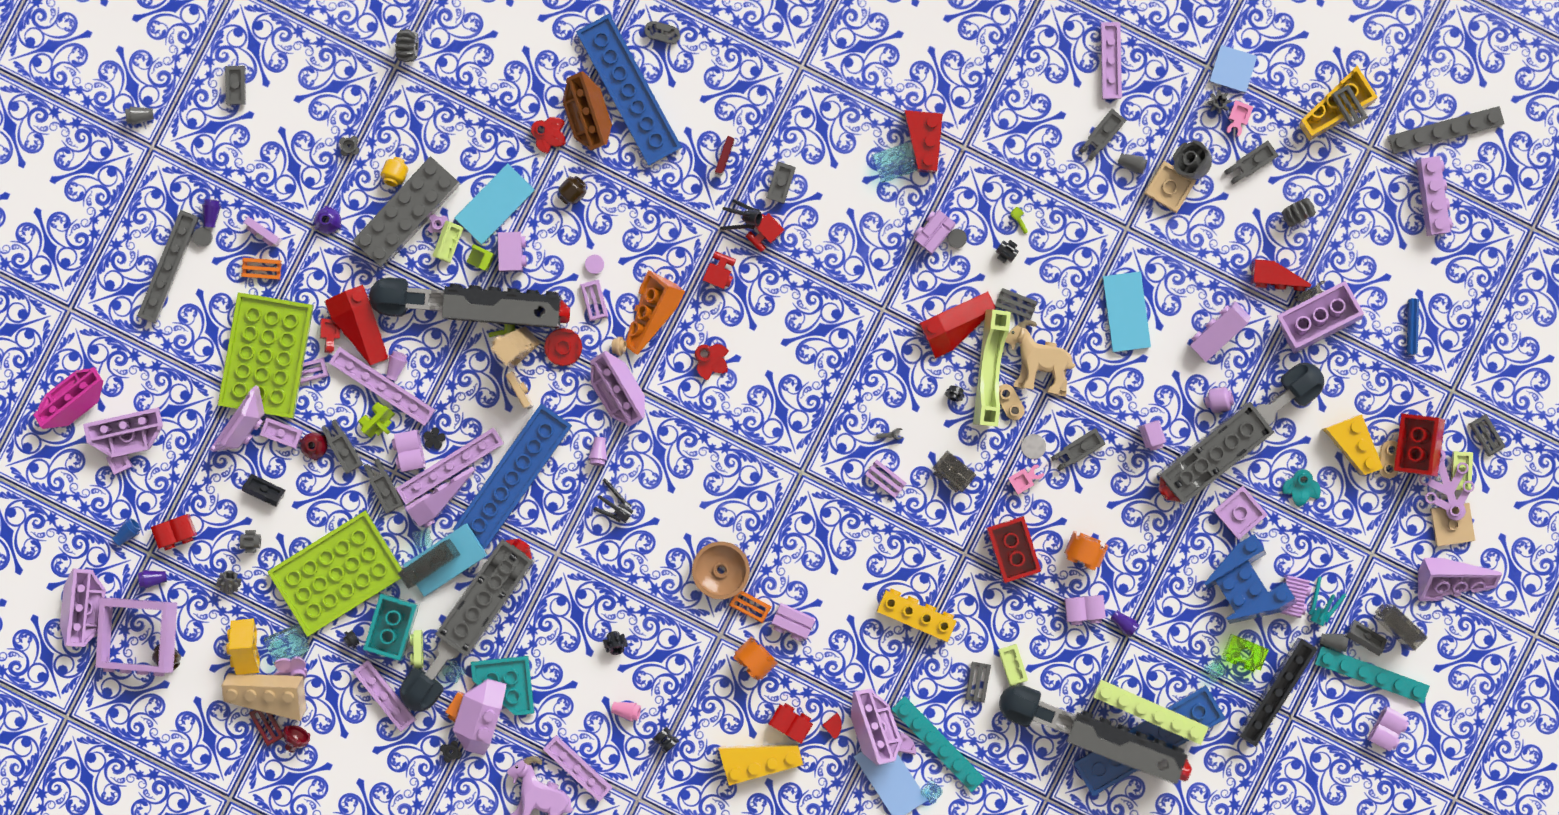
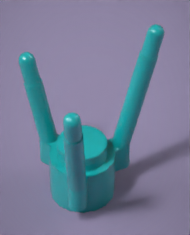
(1321, 615)

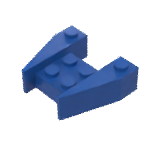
(1243, 586)

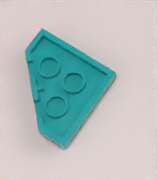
(517, 677)

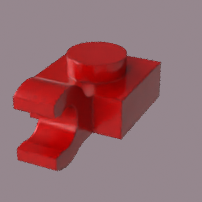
(329, 332)

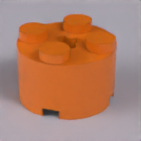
(1085, 550)
(756, 658)

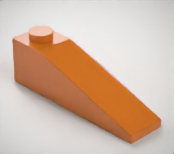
(657, 303)

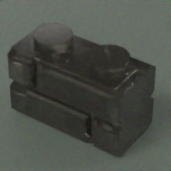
(953, 471)

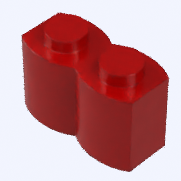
(174, 531)
(790, 723)

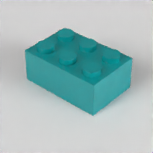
(391, 626)

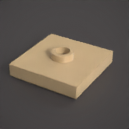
(1169, 187)
(520, 390)
(1452, 531)

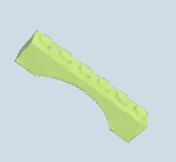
(987, 395)
(1151, 712)

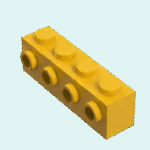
(916, 615)

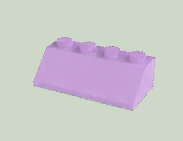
(1320, 317)

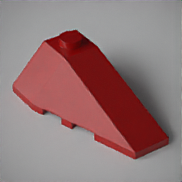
(356, 319)
(952, 326)

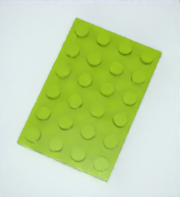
(266, 352)
(336, 573)

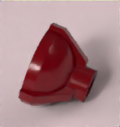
(320, 445)
(295, 738)

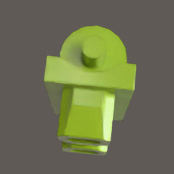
(379, 422)

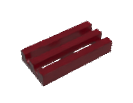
(724, 155)
(268, 742)

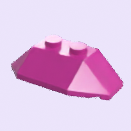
(70, 399)

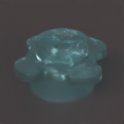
(417, 538)
(453, 666)
(1210, 669)
(937, 792)

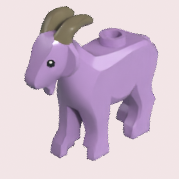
(536, 793)

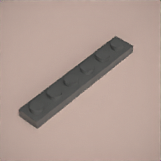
(1446, 130)
(168, 266)

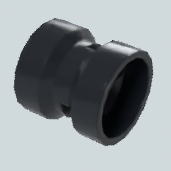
(668, 743)

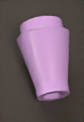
(396, 364)
(598, 452)

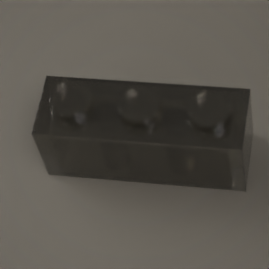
(429, 563)

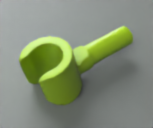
(1016, 213)
(507, 329)

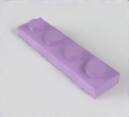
(1111, 60)
(384, 695)
(577, 768)

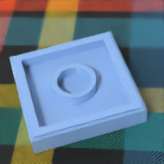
(1233, 68)

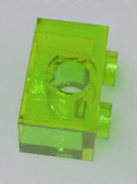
(1256, 657)

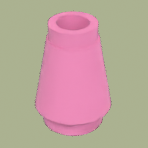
(629, 711)

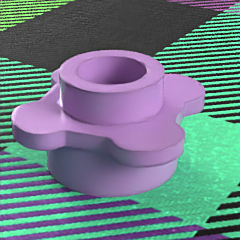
(434, 220)

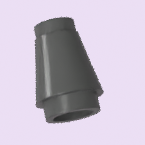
(137, 115)
(1133, 163)
(1334, 641)

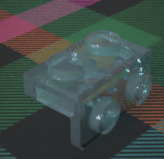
(894, 162)
(287, 643)

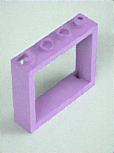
(167, 636)

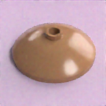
(716, 584)

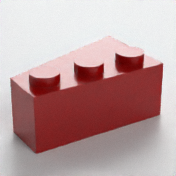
(925, 136)

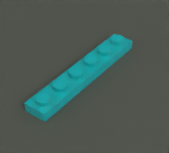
(1372, 674)
(938, 743)

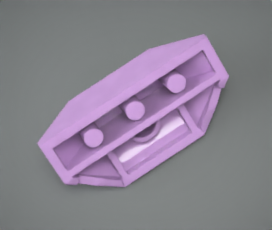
(617, 388)
(242, 423)
(125, 433)
(80, 607)
(479, 715)
(875, 727)

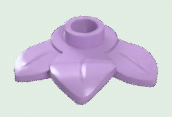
(292, 667)

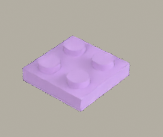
(1240, 512)

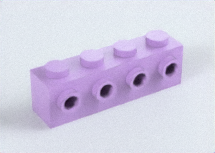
(1433, 196)

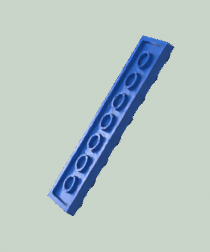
(629, 89)
(514, 474)
(1101, 772)

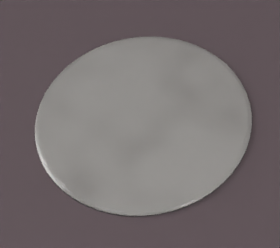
(1033, 446)

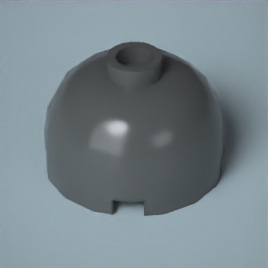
(1192, 160)

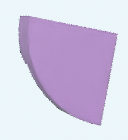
(907, 744)

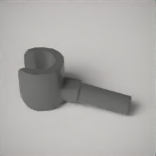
(890, 434)

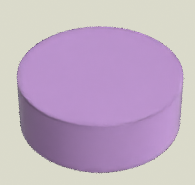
(594, 264)

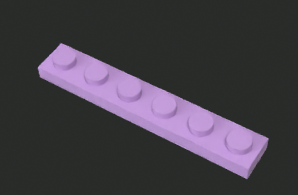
(382, 386)
(449, 466)

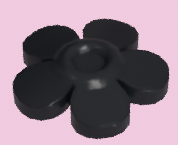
(434, 438)

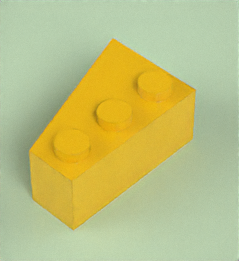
(1355, 443)

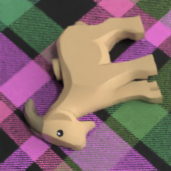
(1039, 358)

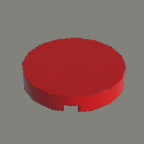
(563, 347)

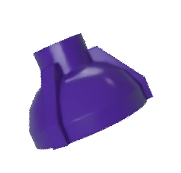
(332, 225)

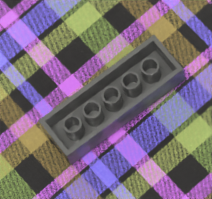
(406, 212)

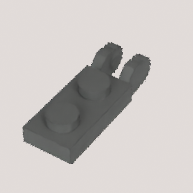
(1104, 132)
(1253, 161)
(343, 448)
(1080, 448)
(384, 488)

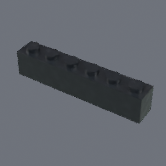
(1277, 691)

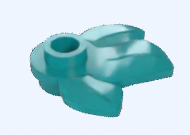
(1302, 490)

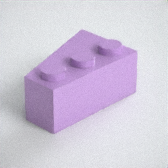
(1220, 331)

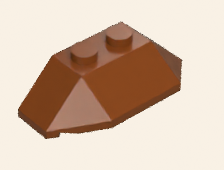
(586, 111)

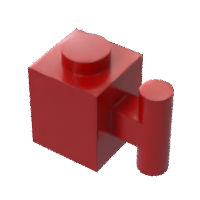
(768, 229)
(717, 274)

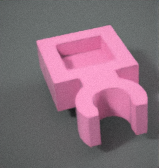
(1239, 115)
(1022, 480)

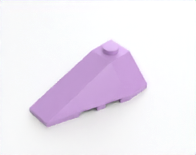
(431, 505)
(1446, 577)

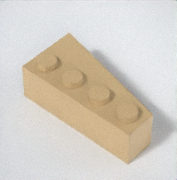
(515, 346)
(267, 693)

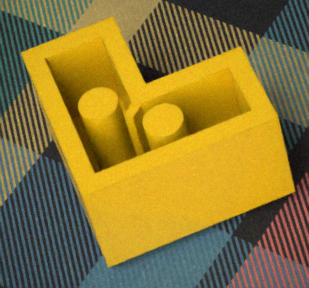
(243, 647)

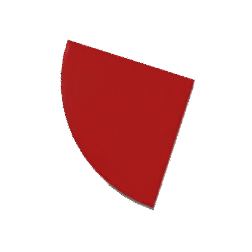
(833, 725)

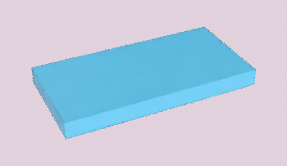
(494, 204)
(1126, 311)
(470, 551)

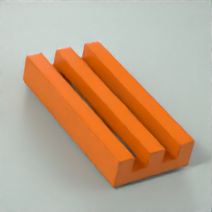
(267, 261)
(764, 613)

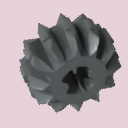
(407, 45)
(1298, 212)

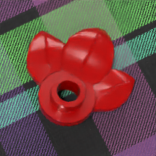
(551, 135)
(713, 362)

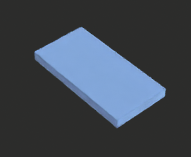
(893, 784)

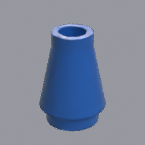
(127, 531)

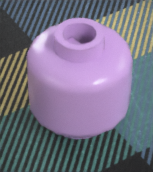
(1219, 400)

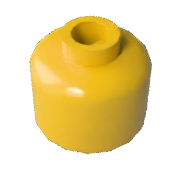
(394, 172)

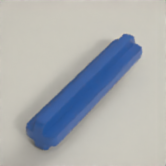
(1412, 326)

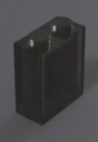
(1400, 626)

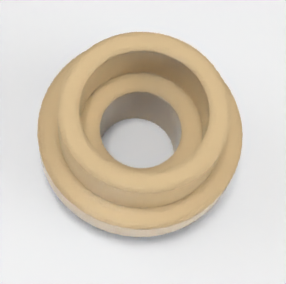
(618, 346)

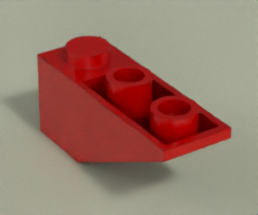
(1272, 273)

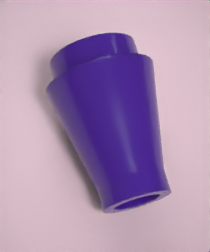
(210, 212)
(151, 578)
(1125, 623)

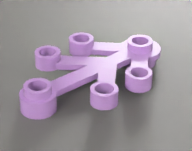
(1448, 488)

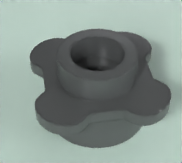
(344, 145)

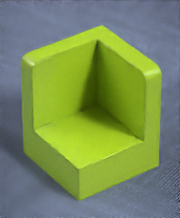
(480, 258)

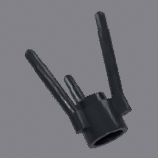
(751, 217)
(622, 512)

